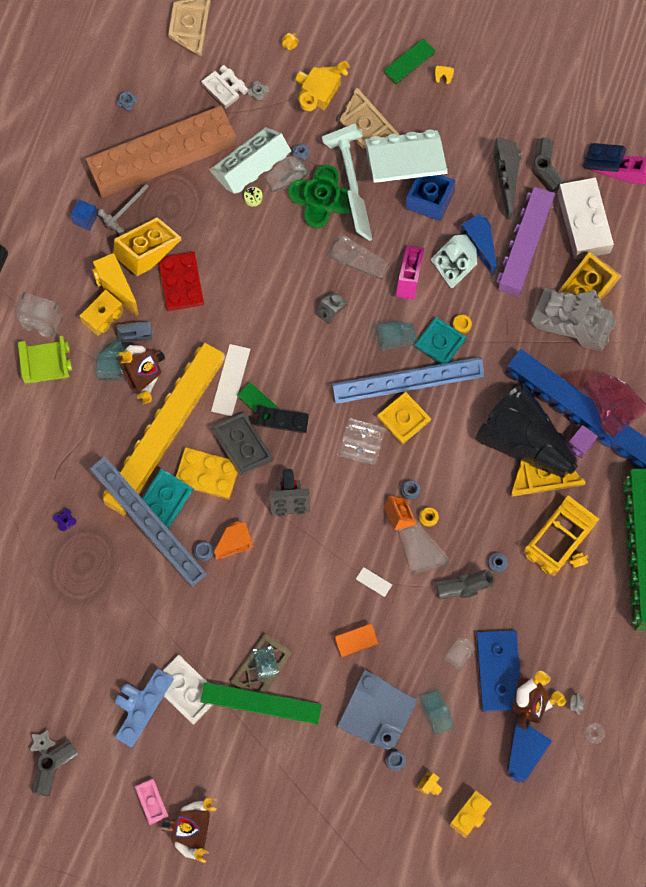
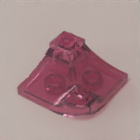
(615, 402)

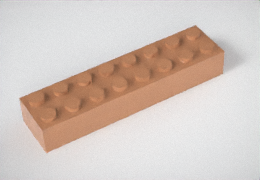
(161, 151)

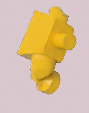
(320, 85)

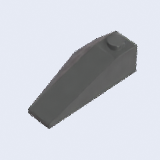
(507, 165)

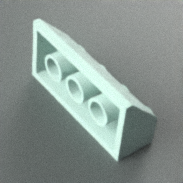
(251, 160)

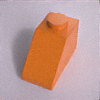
(234, 540)

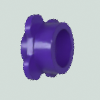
(63, 526)

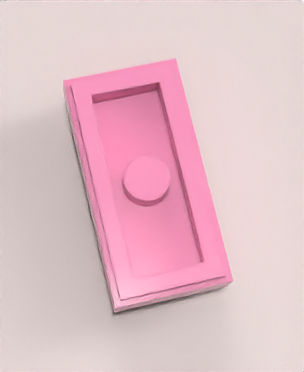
(151, 801)

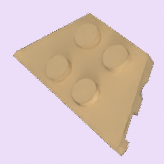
(190, 24)
(366, 117)

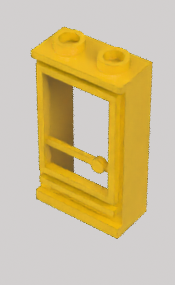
(578, 515)

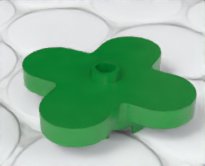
(309, 194)

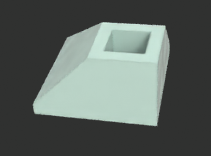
(455, 259)

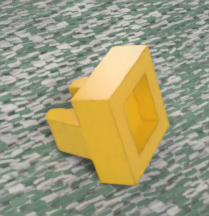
(440, 70)
(429, 784)

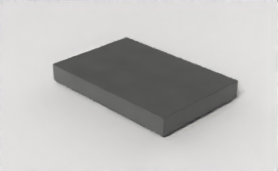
(242, 444)

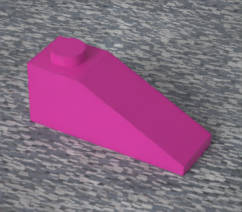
(631, 170)
(410, 272)

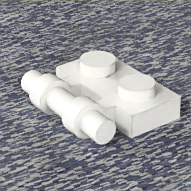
(221, 90)

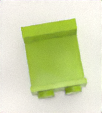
(44, 361)

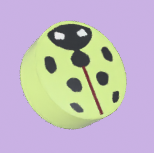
(253, 196)

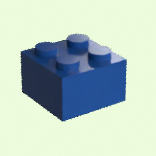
(431, 195)

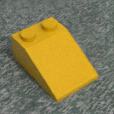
(145, 245)
(591, 275)
(111, 278)

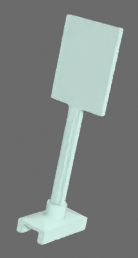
(342, 139)

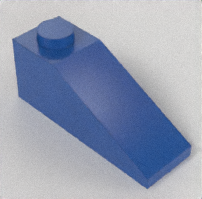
(479, 232)

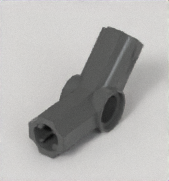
(549, 173)
(465, 585)
(45, 777)

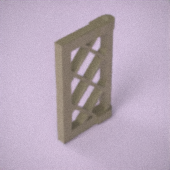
(267, 682)

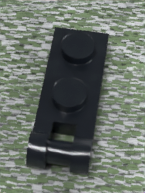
(282, 419)

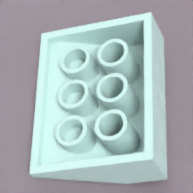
(405, 156)

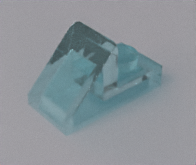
(437, 712)

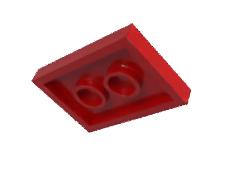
(181, 281)

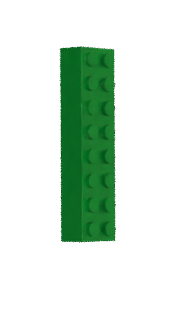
(635, 523)

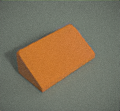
(399, 513)
(356, 640)

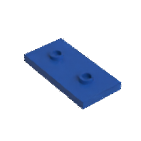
(498, 669)

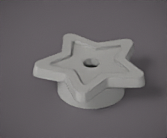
(47, 742)

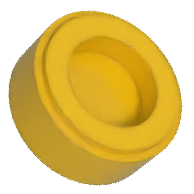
(462, 324)

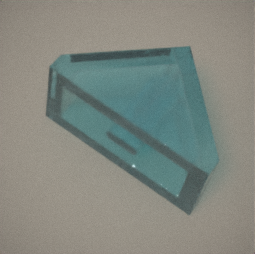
(265, 663)

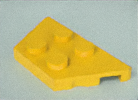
(533, 480)

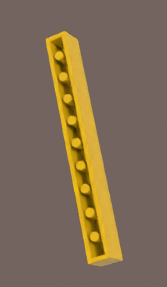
(168, 420)

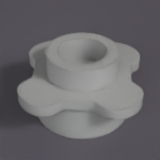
(258, 95)
(577, 703)

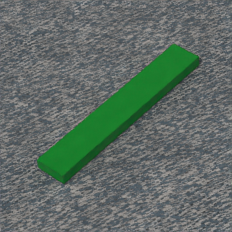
(261, 703)

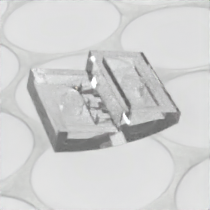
(362, 441)

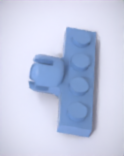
(141, 706)

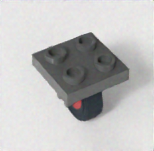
(289, 497)

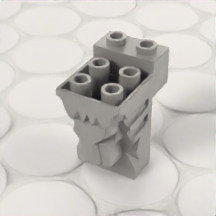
(575, 316)

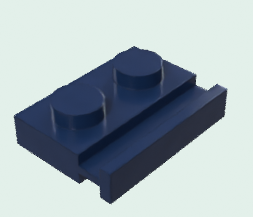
(604, 157)

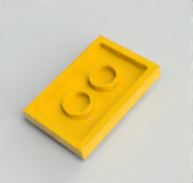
(207, 473)

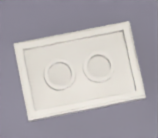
(186, 690)

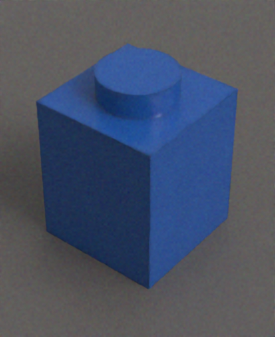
(84, 215)

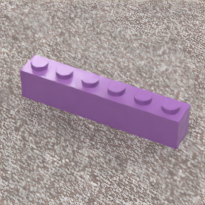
(526, 241)

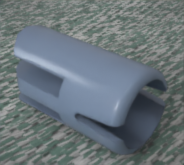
(135, 331)

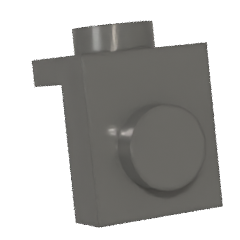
(330, 307)

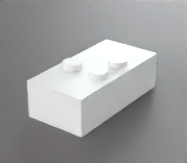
(585, 218)

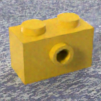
(102, 313)
(471, 814)

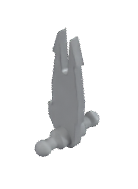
(111, 221)

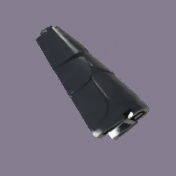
(527, 433)

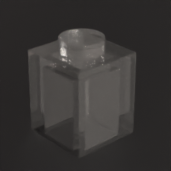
(460, 653)

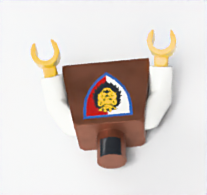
(141, 369)
(533, 700)
(190, 828)

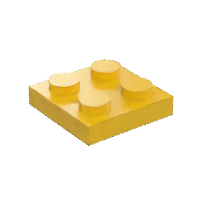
(404, 418)

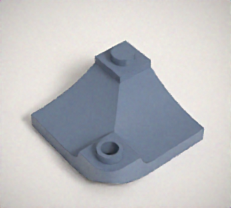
(377, 711)

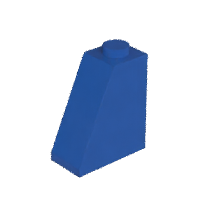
(525, 752)

